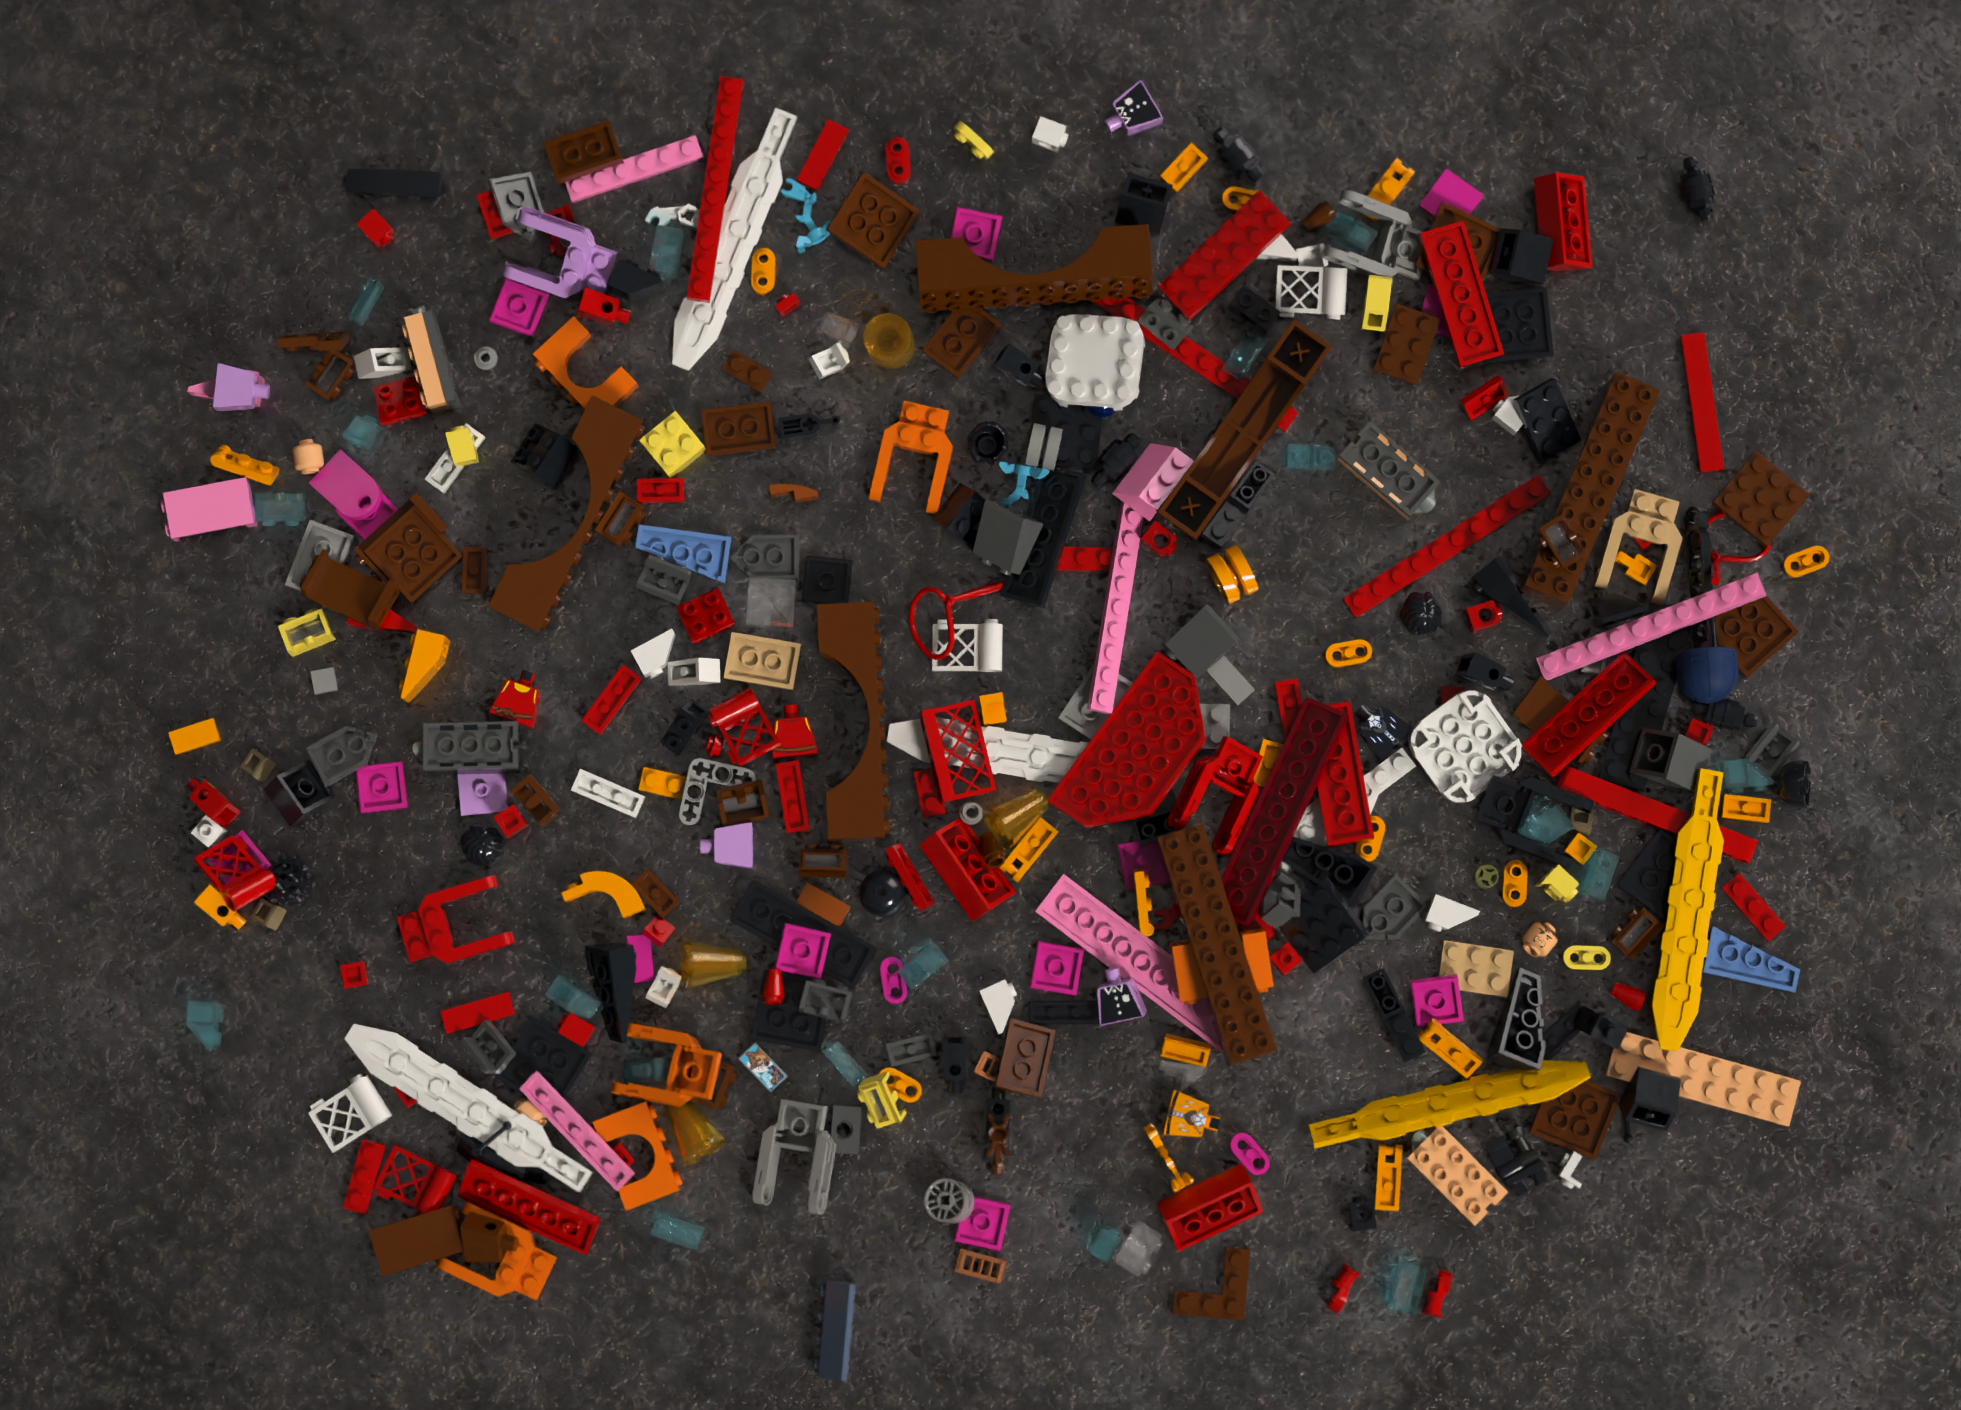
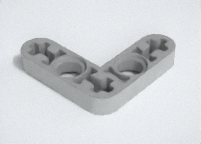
(701, 782)

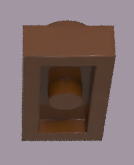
(747, 371)
(474, 570)
(655, 893)

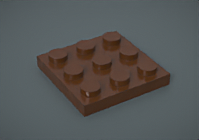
(872, 220)
(1481, 235)
(1760, 499)
(413, 553)
(1754, 632)
(1577, 1118)

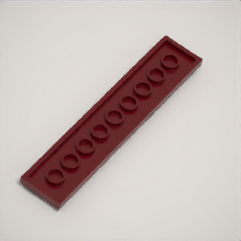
(1280, 807)

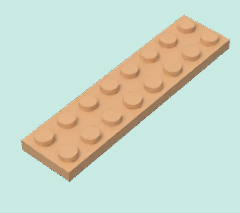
(1710, 1079)

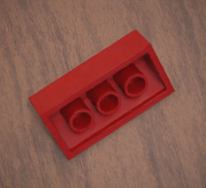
(1564, 217)
(960, 863)
(1210, 1207)

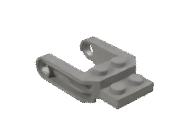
(1396, 246)
(802, 1129)

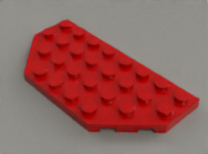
(1136, 749)

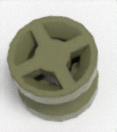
(1489, 874)

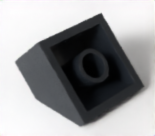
(298, 793)

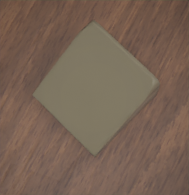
(257, 765)
(1581, 821)
(268, 914)

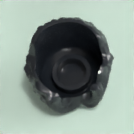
(987, 442)
(1421, 613)
(482, 844)

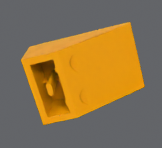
(426, 660)

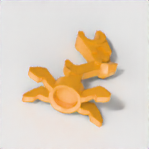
(1179, 1183)

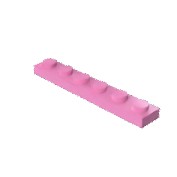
(636, 169)
(577, 1131)

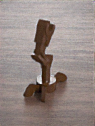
(998, 1137)

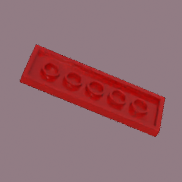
(1224, 255)
(1461, 294)
(1588, 714)
(1344, 791)
(529, 1207)

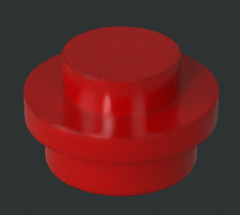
(713, 745)

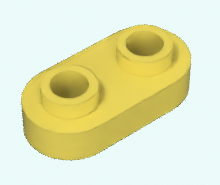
(965, 134)
(1586, 957)

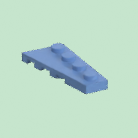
(694, 550)
(1742, 962)

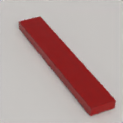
(1702, 402)

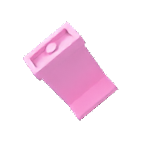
(208, 508)

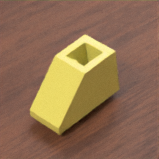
(1376, 303)
(462, 446)

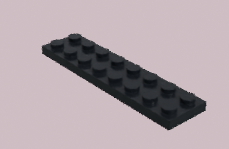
(1659, 661)

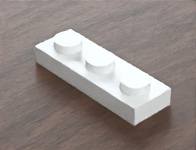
(444, 470)
(608, 793)

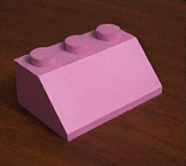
(1152, 479)

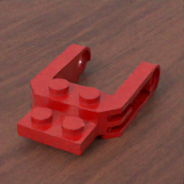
(1231, 771)
(428, 931)

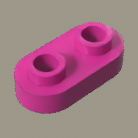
(893, 980)
(1250, 1153)

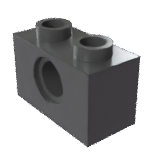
(852, 1117)

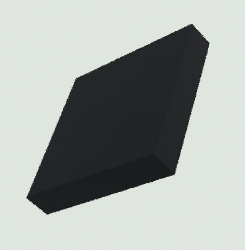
(826, 580)

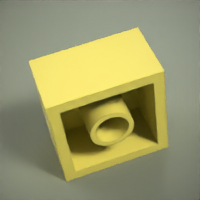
(672, 445)

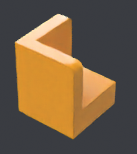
(992, 708)

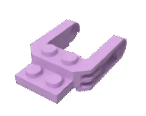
(584, 261)

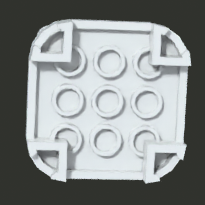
(1095, 361)
(1464, 746)

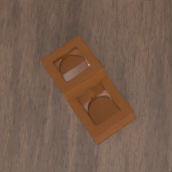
(800, 492)
(823, 904)

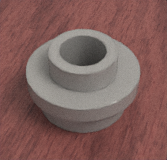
(489, 364)
(970, 805)

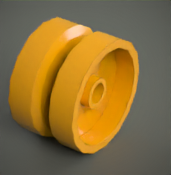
(1232, 574)

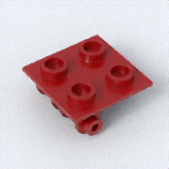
(399, 400)
(705, 615)

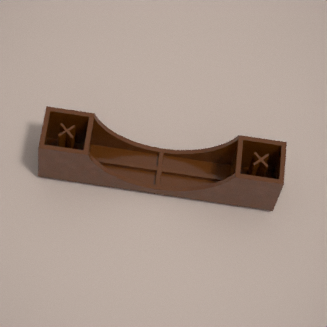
(958, 279)
(1244, 430)
(604, 441)
(1593, 483)
(850, 641)
(1216, 945)

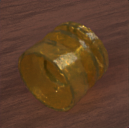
(876, 338)

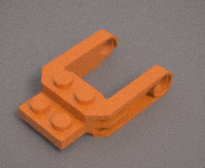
(921, 431)
(690, 1073)
(519, 1271)

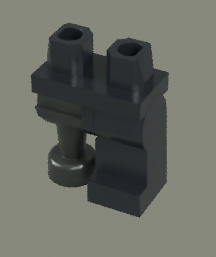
(1518, 1166)

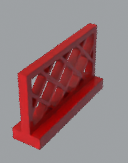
(937, 756)

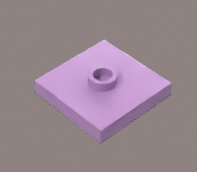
(482, 793)

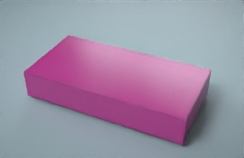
(644, 958)

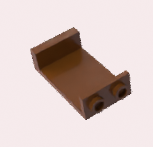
(414, 500)
(348, 591)
(1543, 703)
(417, 1239)

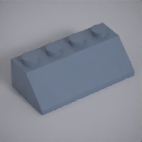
(837, 1330)

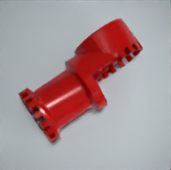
(1343, 1283)
(1435, 1299)

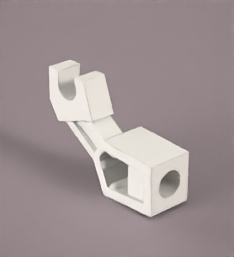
(666, 214)

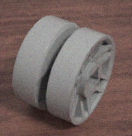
(1043, 446)
(949, 1201)

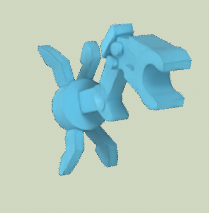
(816, 234)
(1022, 471)

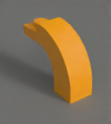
(599, 881)

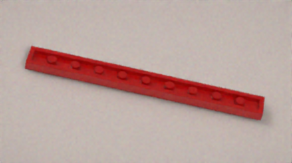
(715, 189)
(1189, 354)
(1446, 546)

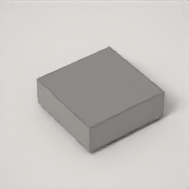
(324, 680)

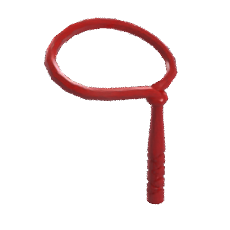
(1716, 558)
(949, 601)

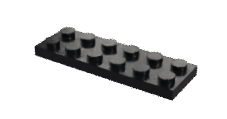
(1054, 506)
(766, 913)

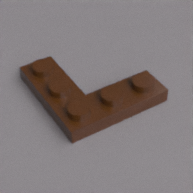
(328, 341)
(1225, 1305)

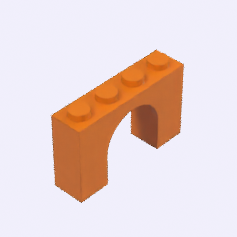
(555, 356)
(1187, 972)
(662, 1178)

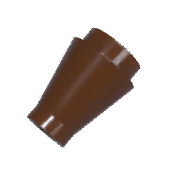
(1319, 216)
(992, 852)

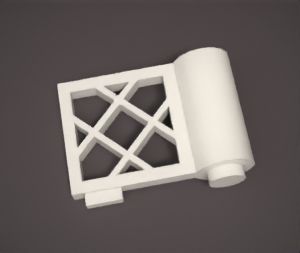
(1330, 294)
(986, 644)
(363, 1099)

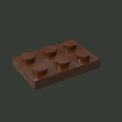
(583, 152)
(961, 339)
(1407, 344)
(738, 429)
(1025, 1058)

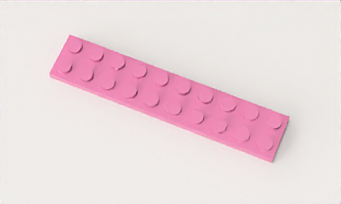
(1123, 946)

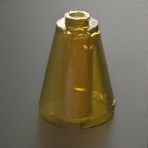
(1015, 816)
(709, 963)
(693, 1133)

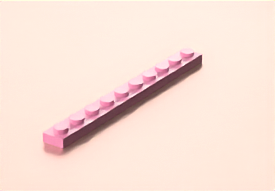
(1115, 610)
(1651, 626)

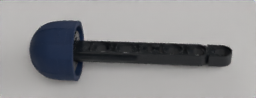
(1706, 671)

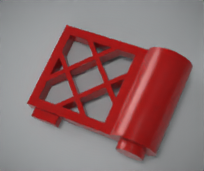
(732, 714)
(247, 885)
(434, 1185)

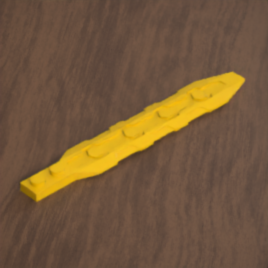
(1688, 916)
(1452, 1102)

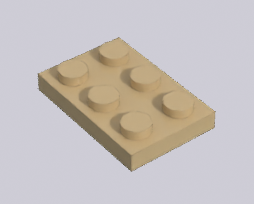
(762, 661)
(1478, 967)

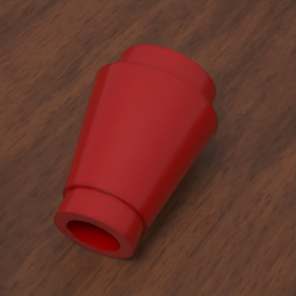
(773, 988)
(1629, 996)

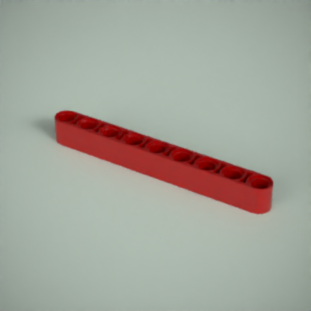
(1646, 810)

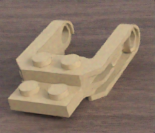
(1649, 520)

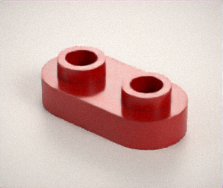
(898, 160)

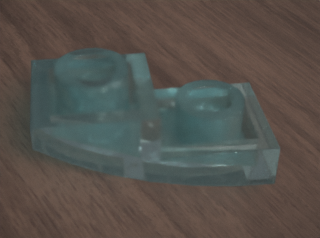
(1310, 457)

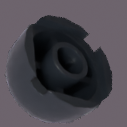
(1794, 784)
(882, 893)

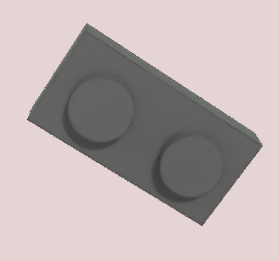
(911, 1049)

